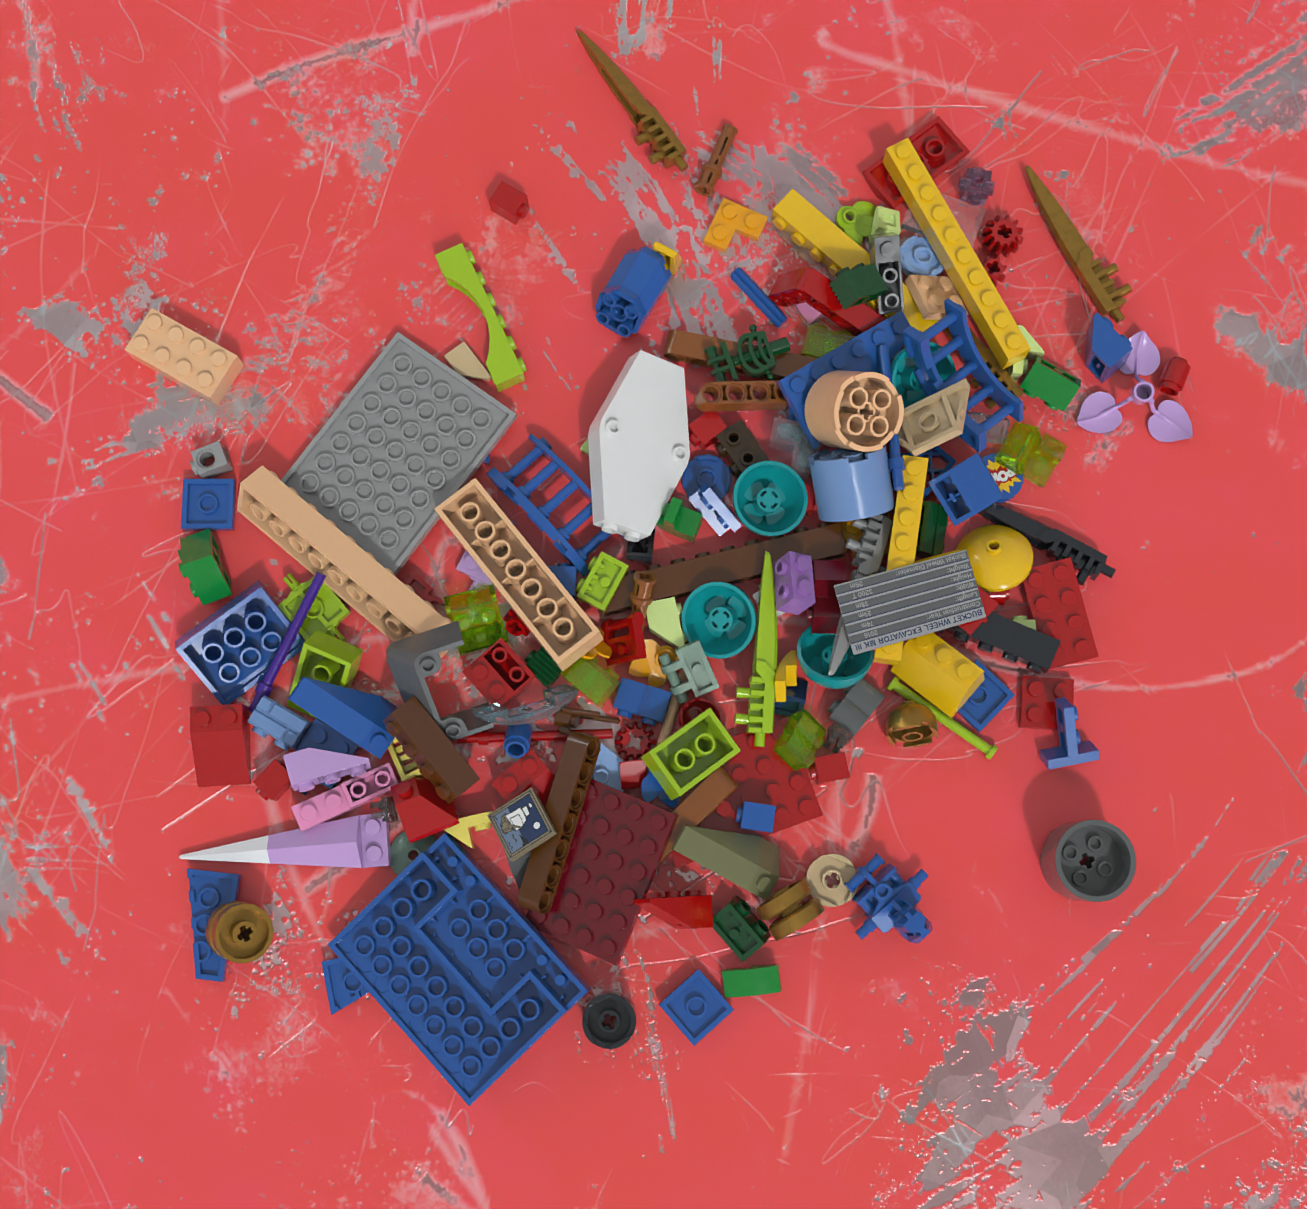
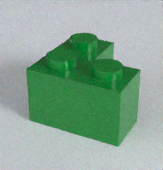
(203, 567)

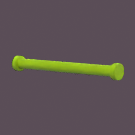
(944, 719)

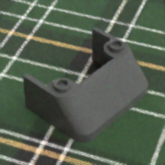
(419, 657)

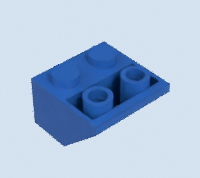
(1105, 348)
(966, 489)

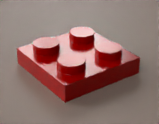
(1038, 698)

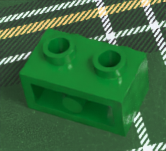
(1050, 384)

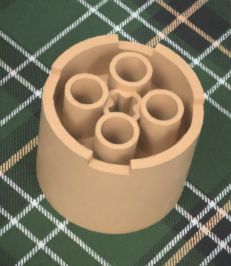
(835, 408)

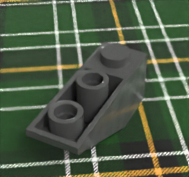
(886, 256)

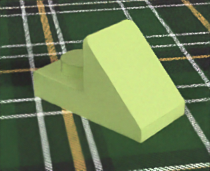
(1019, 368)

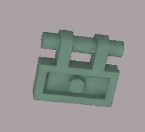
(696, 667)

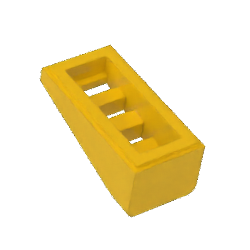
(671, 257)

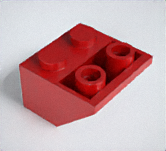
(499, 674)

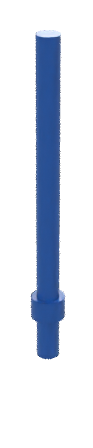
(896, 462)

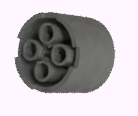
(1108, 867)

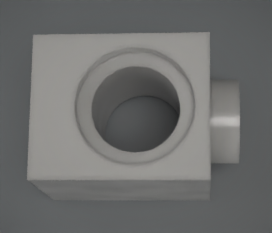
(220, 466)

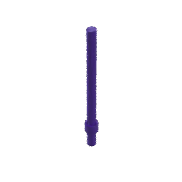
(265, 687)

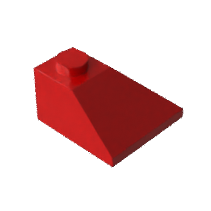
(422, 809)

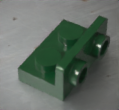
(740, 928)

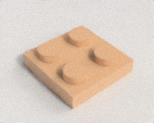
(930, 294)

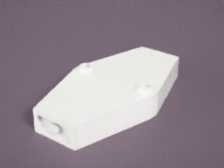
(638, 446)

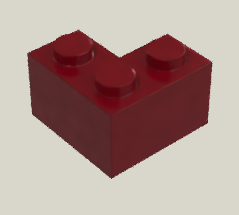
(826, 611)

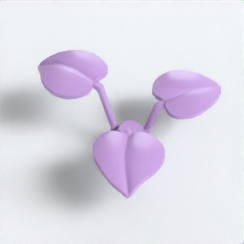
(1169, 420)

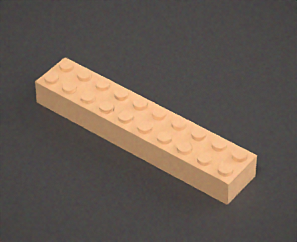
(325, 549)

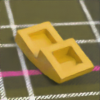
(786, 675)

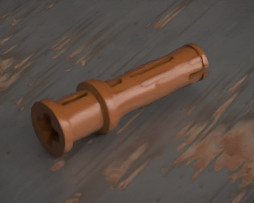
(712, 169)
(642, 596)

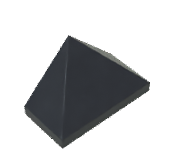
(642, 550)

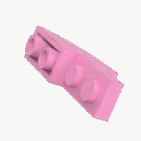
(345, 797)

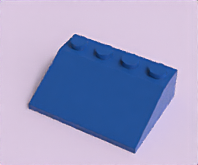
(237, 643)

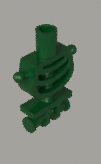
(764, 353)

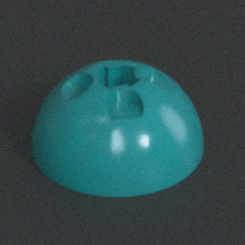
(905, 379)
(780, 493)
(706, 619)
(814, 659)

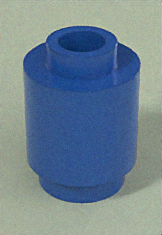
(517, 740)

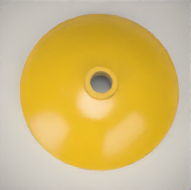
(1001, 567)

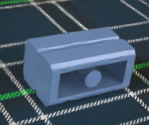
(279, 722)

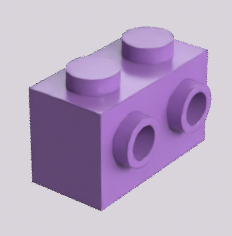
(793, 583)

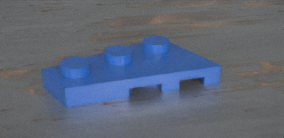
(341, 985)

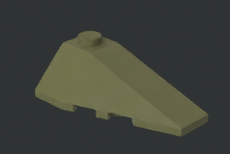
(735, 856)

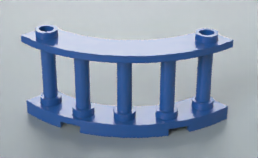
(918, 347)
(540, 515)

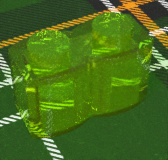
(800, 740)

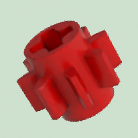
(997, 268)
(514, 624)

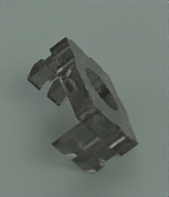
(837, 734)
(389, 812)

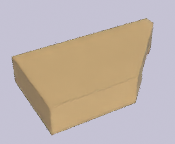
(466, 363)

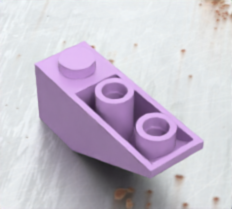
(317, 766)

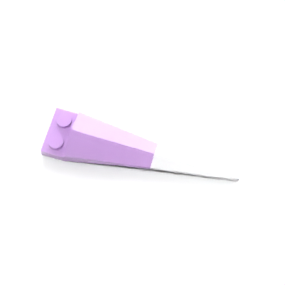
(337, 843)

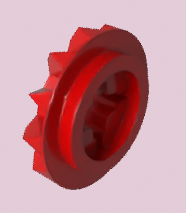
(623, 738)

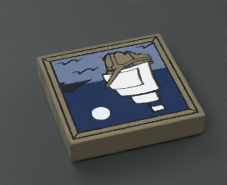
(522, 824)

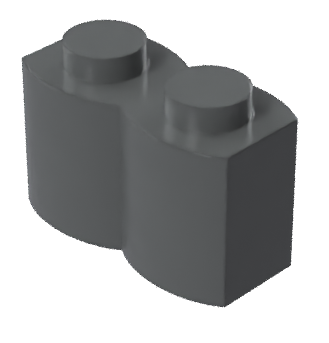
(855, 707)

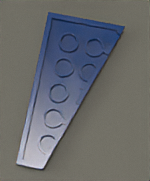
(854, 355)

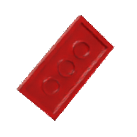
(1060, 611)

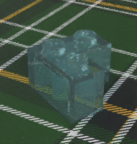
(790, 438)

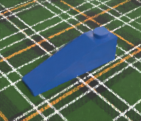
(348, 711)

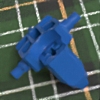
(889, 901)

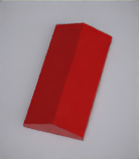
(937, 150)

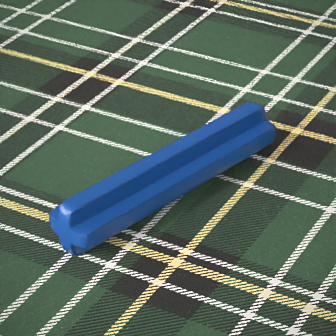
(758, 297)

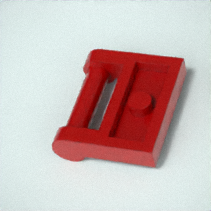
(626, 647)

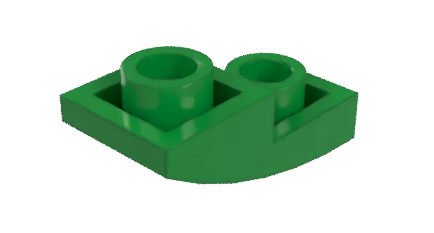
(751, 981)

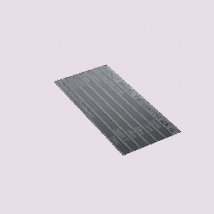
(909, 601)

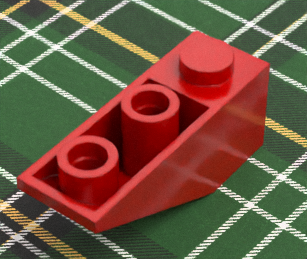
(679, 911)

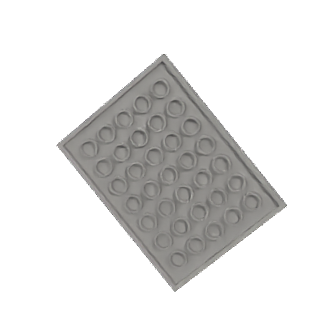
(398, 450)

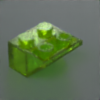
(478, 617)

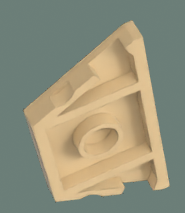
(934, 419)

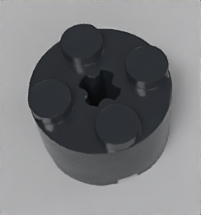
(604, 1034)

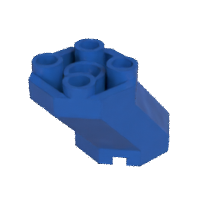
(632, 291)

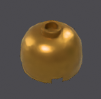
(911, 724)

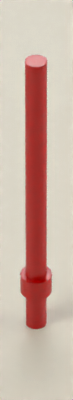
(486, 737)

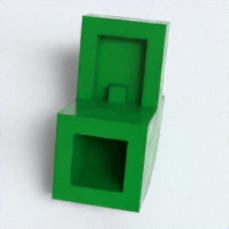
(680, 520)

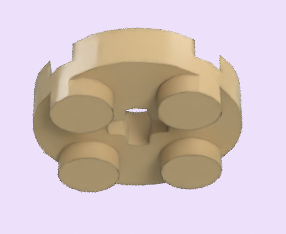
(826, 865)

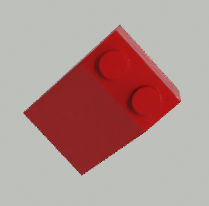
(221, 744)
(524, 774)

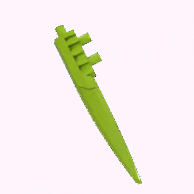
(762, 685)

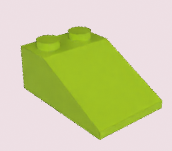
(328, 661)

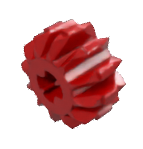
(998, 242)

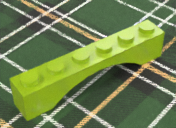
(460, 274)

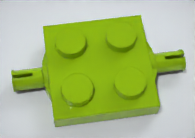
(324, 613)

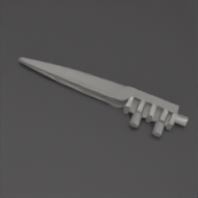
(868, 558)

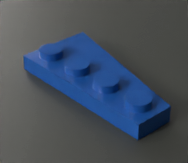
(206, 894)

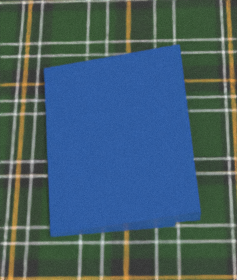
(459, 967)

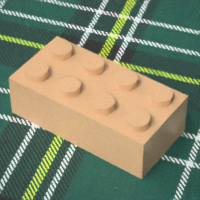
(184, 356)

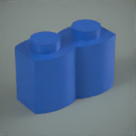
(641, 701)

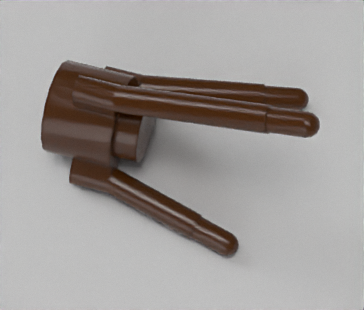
(569, 718)

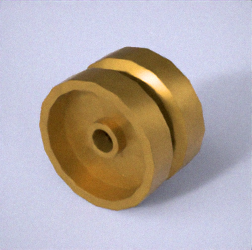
(791, 911)
(252, 940)

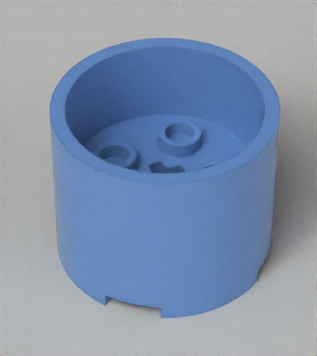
(851, 484)

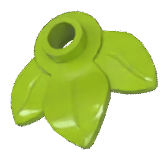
(861, 220)

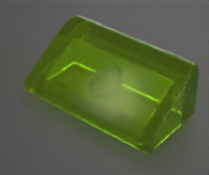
(1019, 447)

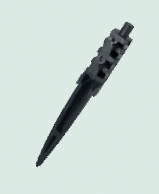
(1057, 543)

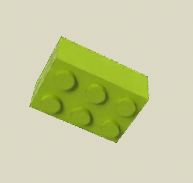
(690, 754)

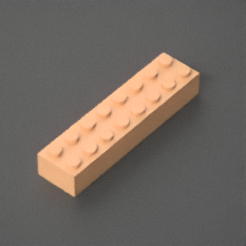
(519, 574)

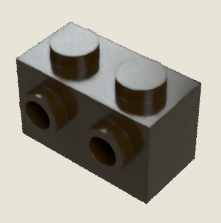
(739, 448)

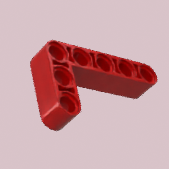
(814, 288)

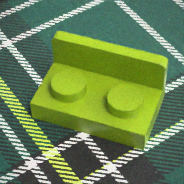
(602, 581)

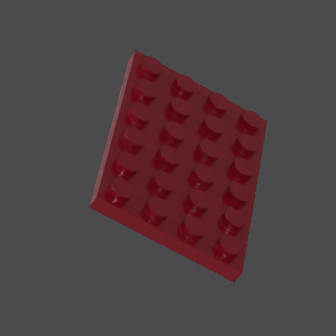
(606, 868)

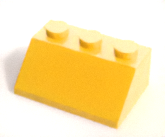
(938, 672)

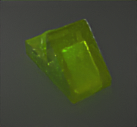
(1044, 460)

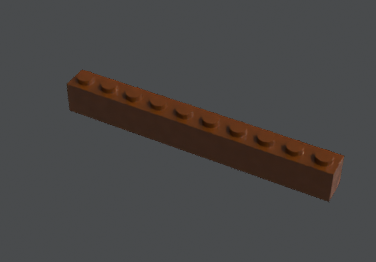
(731, 564)

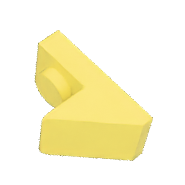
(463, 830)

